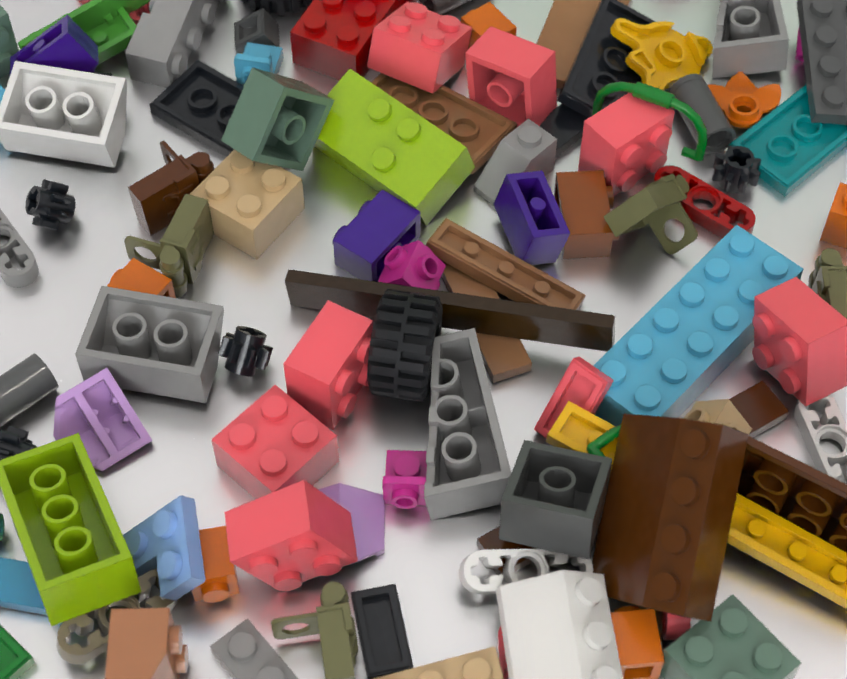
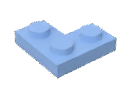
(171, 545)

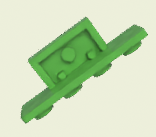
(104, 22)

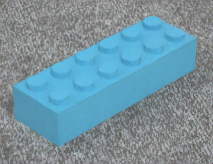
(692, 330)

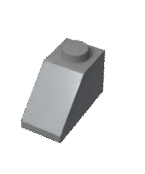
(522, 150)

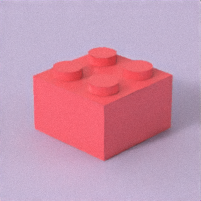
(419, 46)
(512, 76)
(626, 141)
(800, 341)
(330, 364)
(275, 445)
(290, 536)

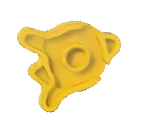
(660, 52)

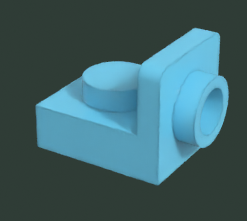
(257, 56)

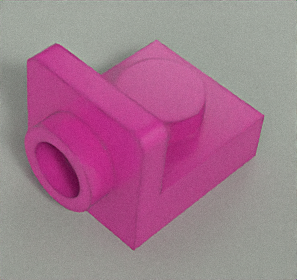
(405, 478)

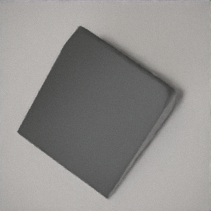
(256, 28)

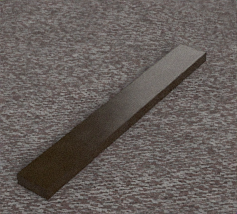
(462, 311)

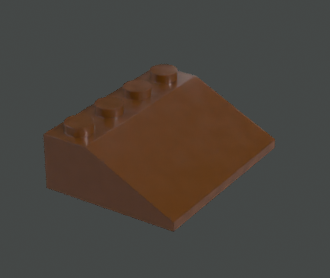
(795, 492)
(669, 513)

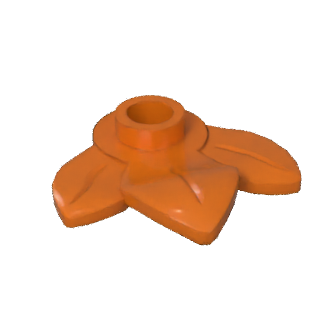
(744, 102)

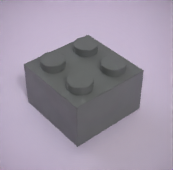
(555, 499)

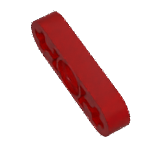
(709, 219)

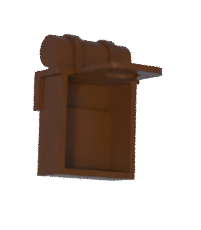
(161, 192)

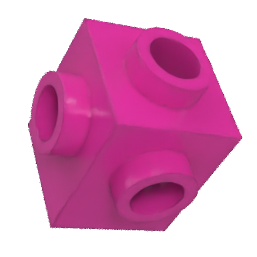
(412, 266)

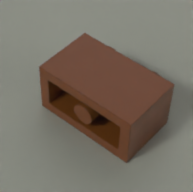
(583, 203)

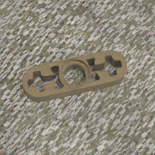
(84, 624)

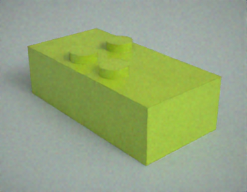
(392, 146)
(67, 529)

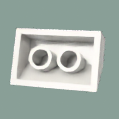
(63, 114)
(558, 627)

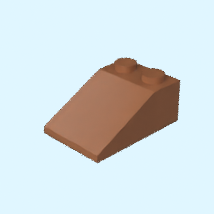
(145, 645)

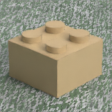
(251, 202)

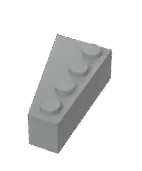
(167, 38)
(750, 38)
(465, 441)

